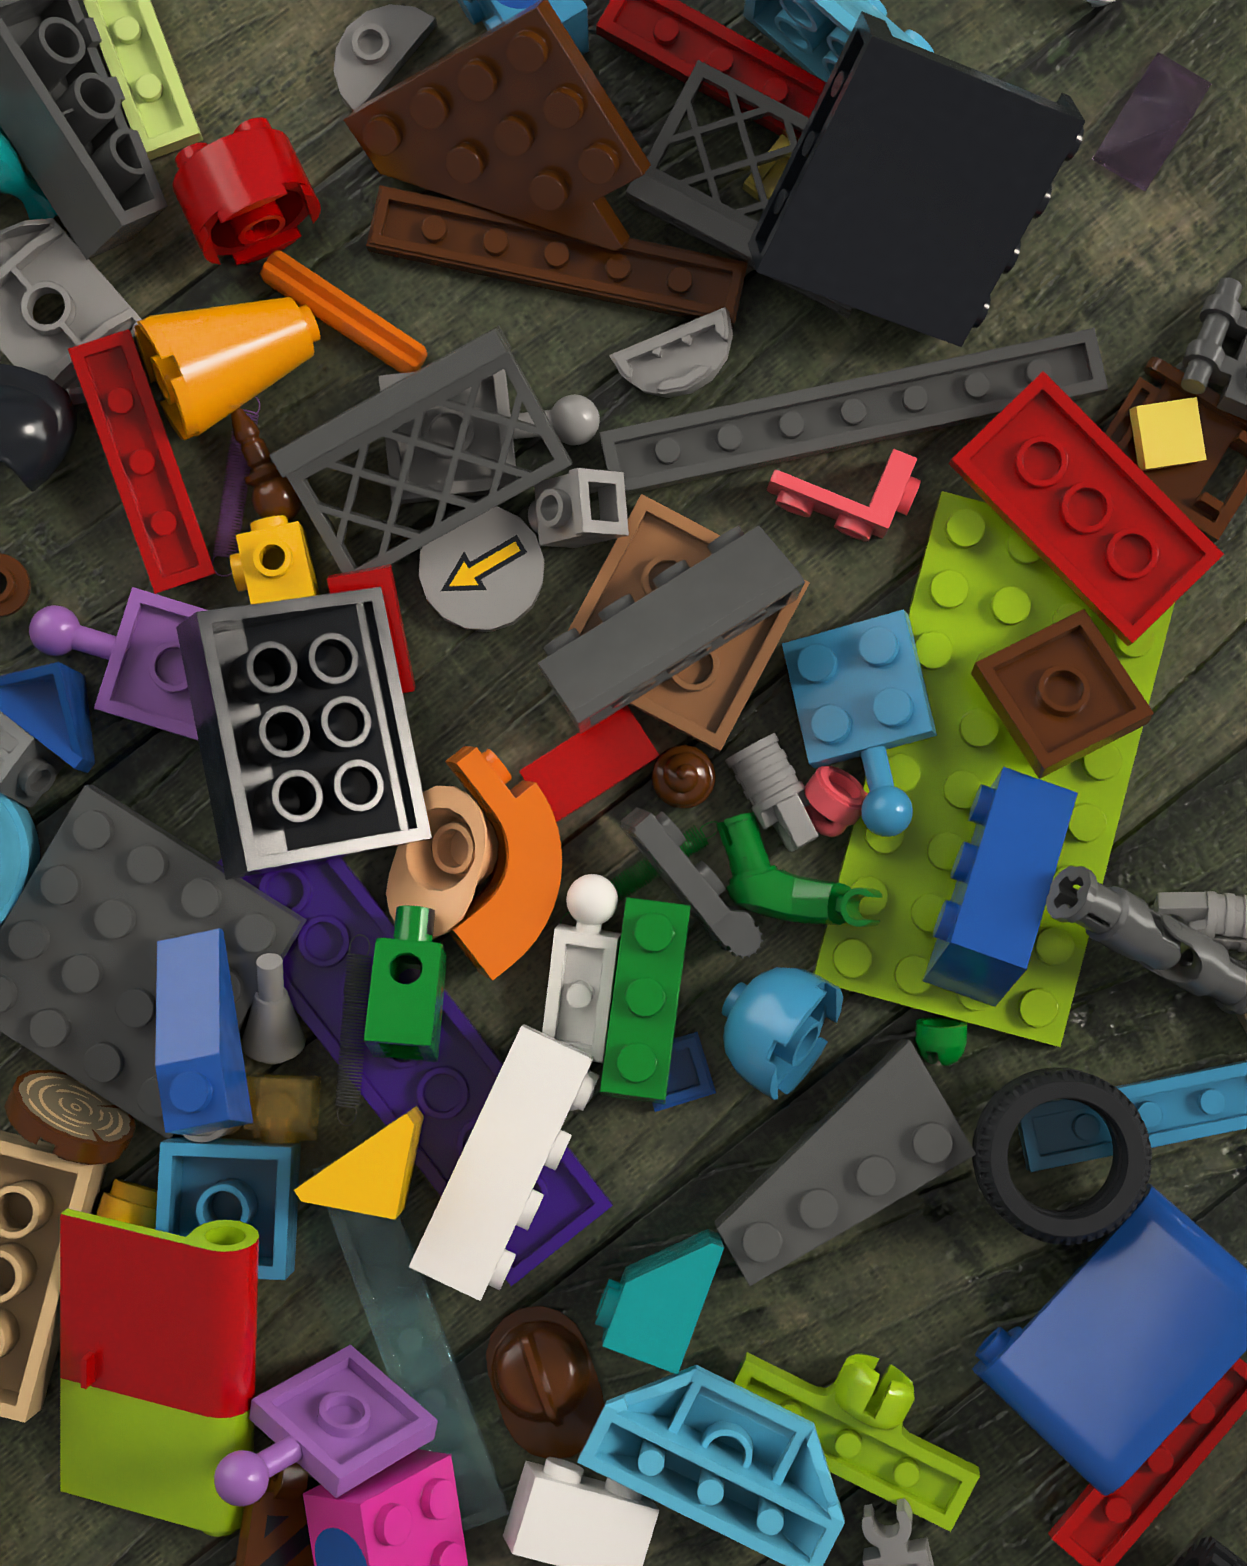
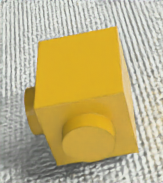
(274, 561)

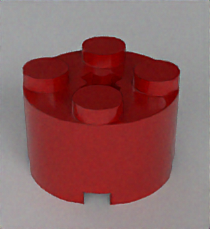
(244, 193)

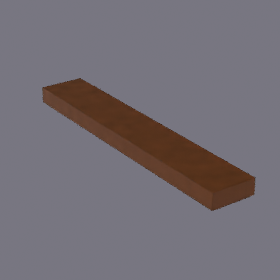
(516, 251)

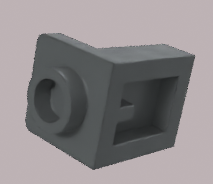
(25, 764)

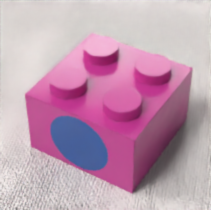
(392, 1518)

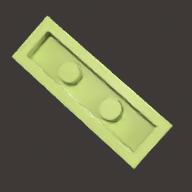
(146, 73)

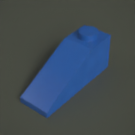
(198, 1037)

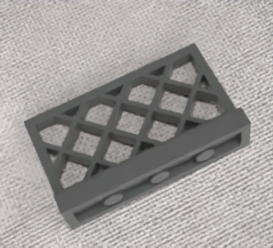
(691, 209)
(393, 408)

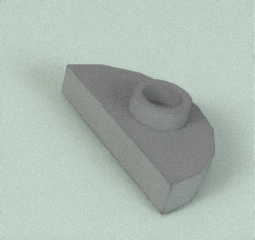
(377, 49)
(679, 358)

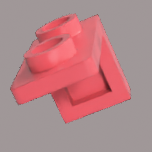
(893, 493)

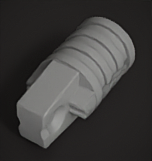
(774, 791)
(1213, 914)

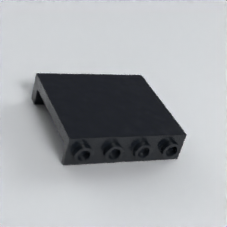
(913, 185)

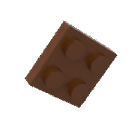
(1062, 693)

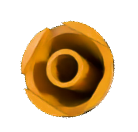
(222, 356)

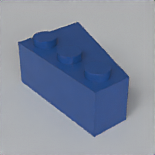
(1000, 886)

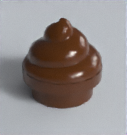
(683, 776)

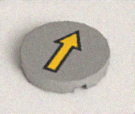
(483, 572)

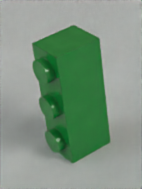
(645, 1000)

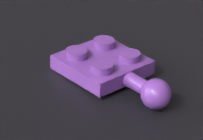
(145, 663)
(333, 1420)

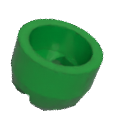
(941, 1039)

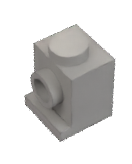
(564, 513)

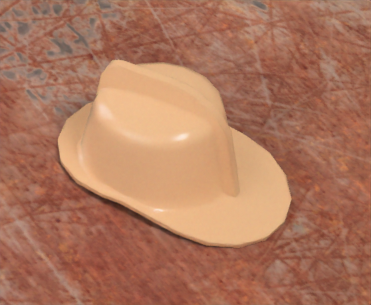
(448, 866)

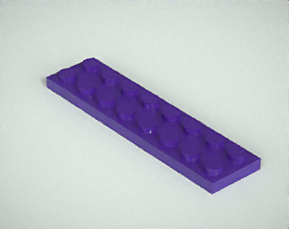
(445, 1091)

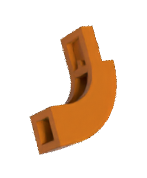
(528, 869)

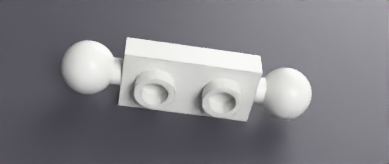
(583, 969)

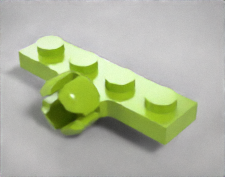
(866, 1434)

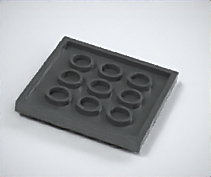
(86, 940)

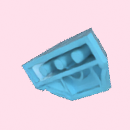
(722, 1463)

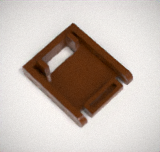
(1185, 482)

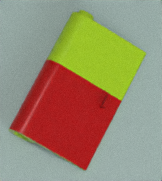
(156, 1364)

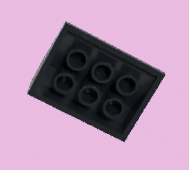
(302, 730)

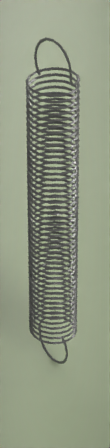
(347, 1023)

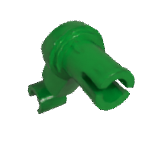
(778, 893)

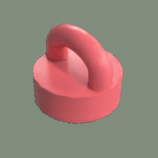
(834, 796)

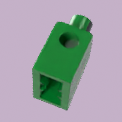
(407, 1018)

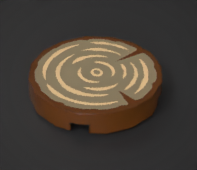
(69, 1116)

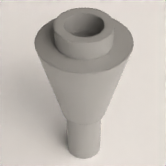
(272, 1024)

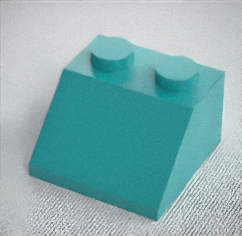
(660, 1301)

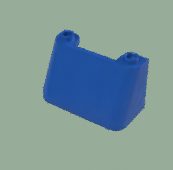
(1124, 1343)

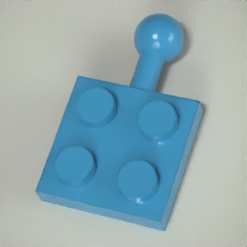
(857, 697)

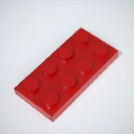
(1085, 508)

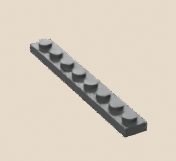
(848, 412)

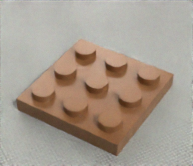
(714, 690)

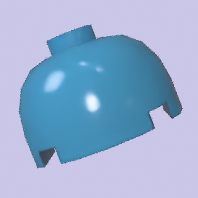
(777, 1027)

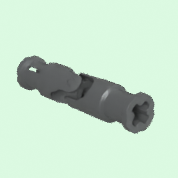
(1153, 940)

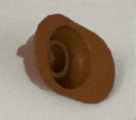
(544, 1381)

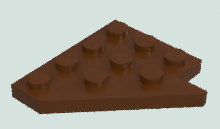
(510, 129)

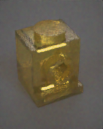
(284, 1107)

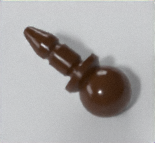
(271, 492)

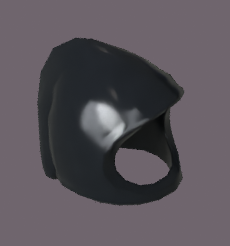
(34, 424)

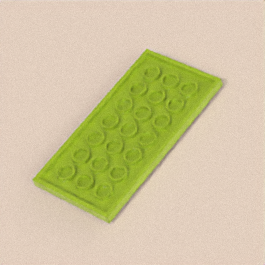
(971, 599)

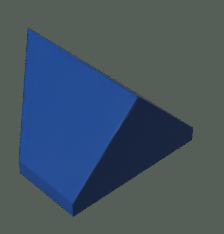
(53, 709)

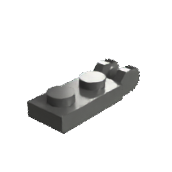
(692, 884)

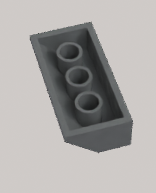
(670, 627)

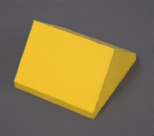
(372, 1175)

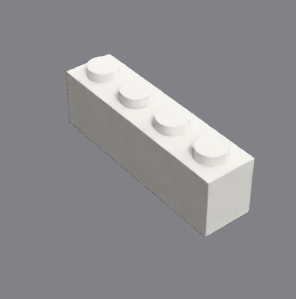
(502, 1162)

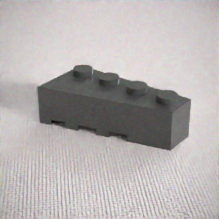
(71, 125)
(856, 1160)

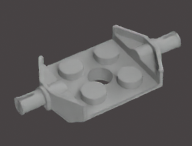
(44, 260)

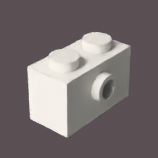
(577, 1518)

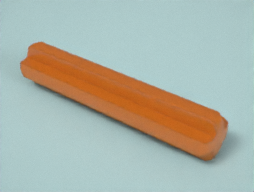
(343, 313)

